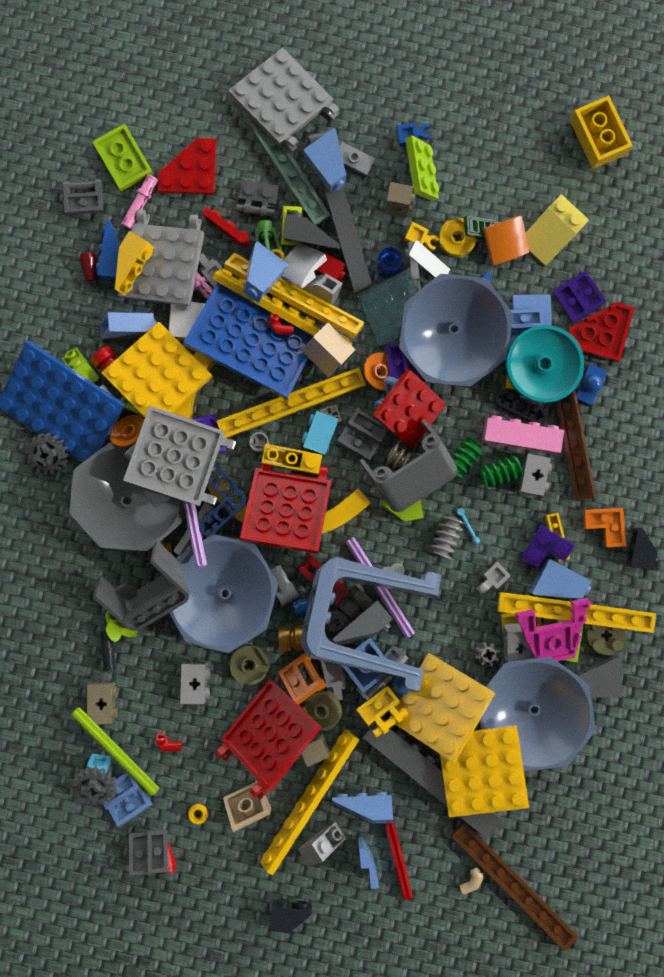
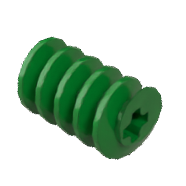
(465, 454)
(500, 471)

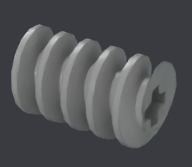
(446, 536)

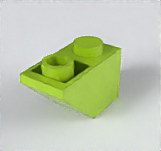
(77, 362)
(411, 513)

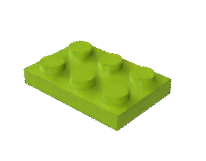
(122, 157)
(422, 168)

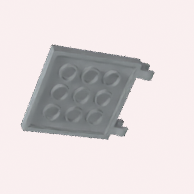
(282, 98)
(174, 263)
(175, 456)

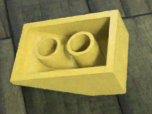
(554, 230)

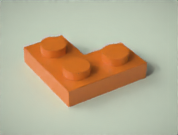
(611, 521)

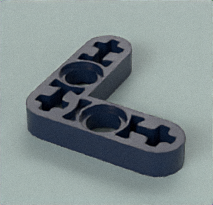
(227, 503)

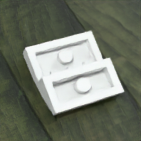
(301, 264)
(183, 318)

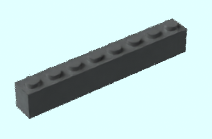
(424, 771)

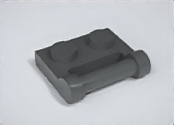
(83, 202)

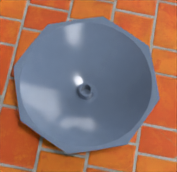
(455, 329)
(227, 597)
(547, 707)

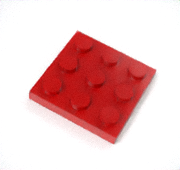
(407, 406)

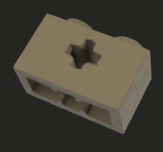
(400, 200)
(96, 692)
(315, 751)

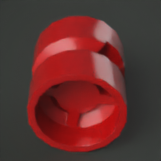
(103, 359)

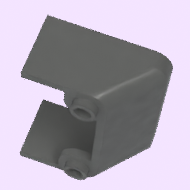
(417, 477)
(144, 606)

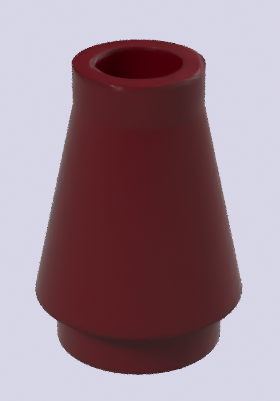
(88, 264)

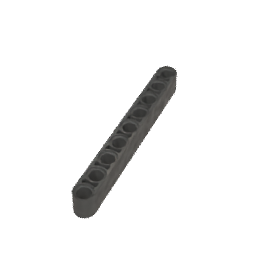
(346, 234)

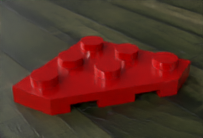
(191, 170)
(604, 332)

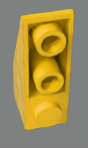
(131, 258)
(292, 459)

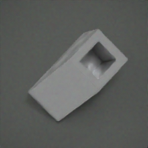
(324, 287)
(322, 844)

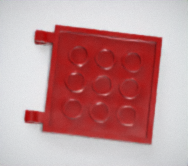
(286, 509)
(269, 736)

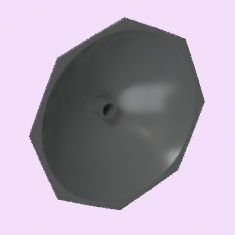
(117, 511)

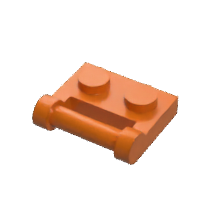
(296, 682)

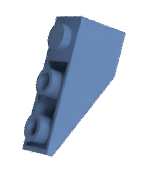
(373, 809)

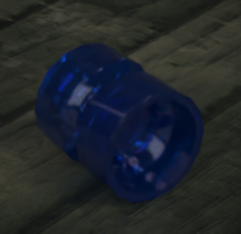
(389, 262)

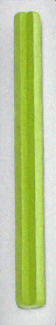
(114, 751)

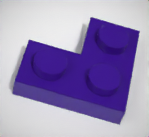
(544, 542)

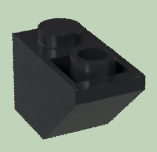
(288, 915)

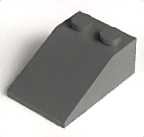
(303, 230)
(368, 624)

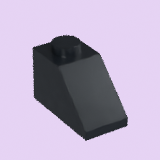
(641, 551)

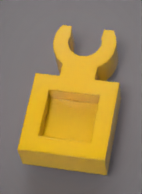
(419, 233)

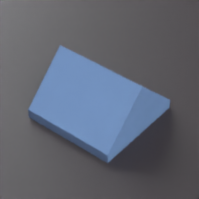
(363, 678)

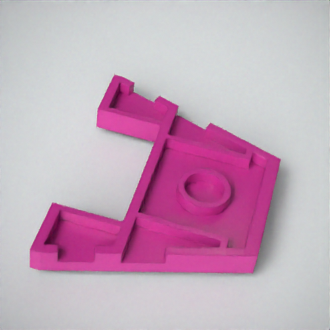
(556, 639)

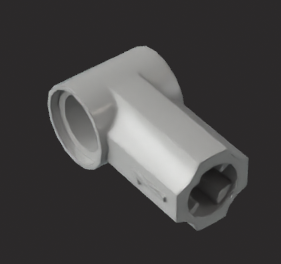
(285, 591)

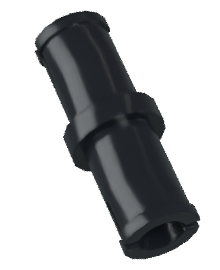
(107, 652)

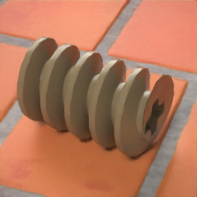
(397, 458)

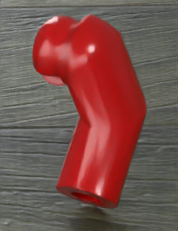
(277, 327)
(165, 743)

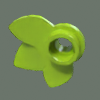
(116, 629)

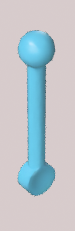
(460, 512)

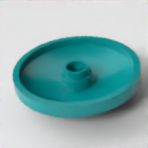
(544, 364)

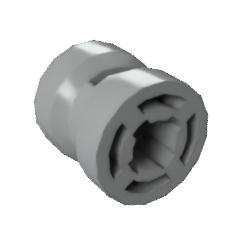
(258, 439)

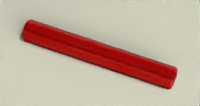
(398, 861)

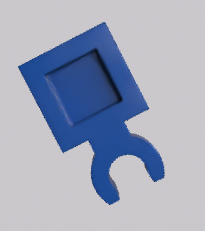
(410, 129)

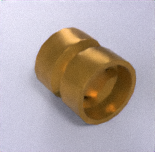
(290, 638)

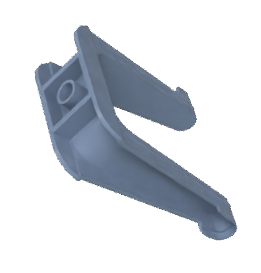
(313, 633)

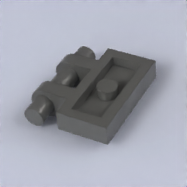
(258, 193)

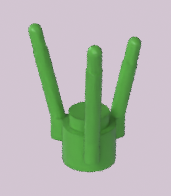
(266, 232)

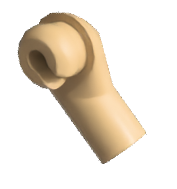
(474, 882)

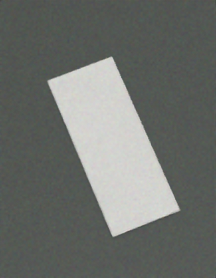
(428, 260)

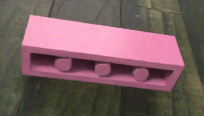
(523, 436)

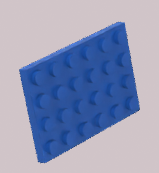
(239, 338)
(60, 402)

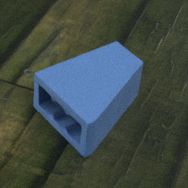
(326, 160)
(262, 272)
(125, 325)
(559, 582)

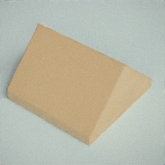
(328, 349)
(244, 808)

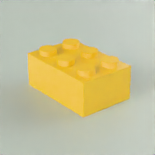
(600, 132)

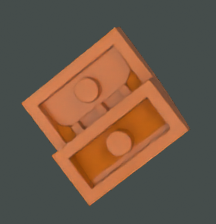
(506, 240)

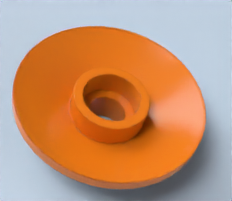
(377, 362)
(126, 431)

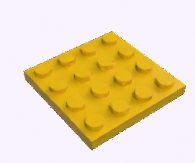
(157, 372)
(445, 708)
(486, 774)

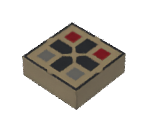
(333, 411)

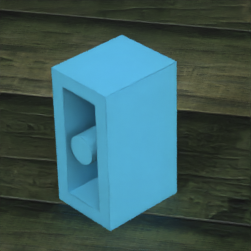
(320, 433)

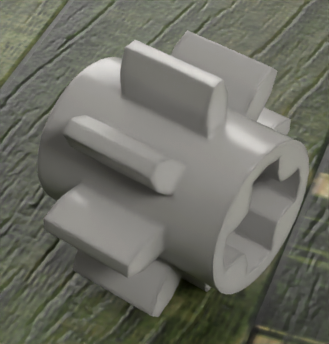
(492, 656)

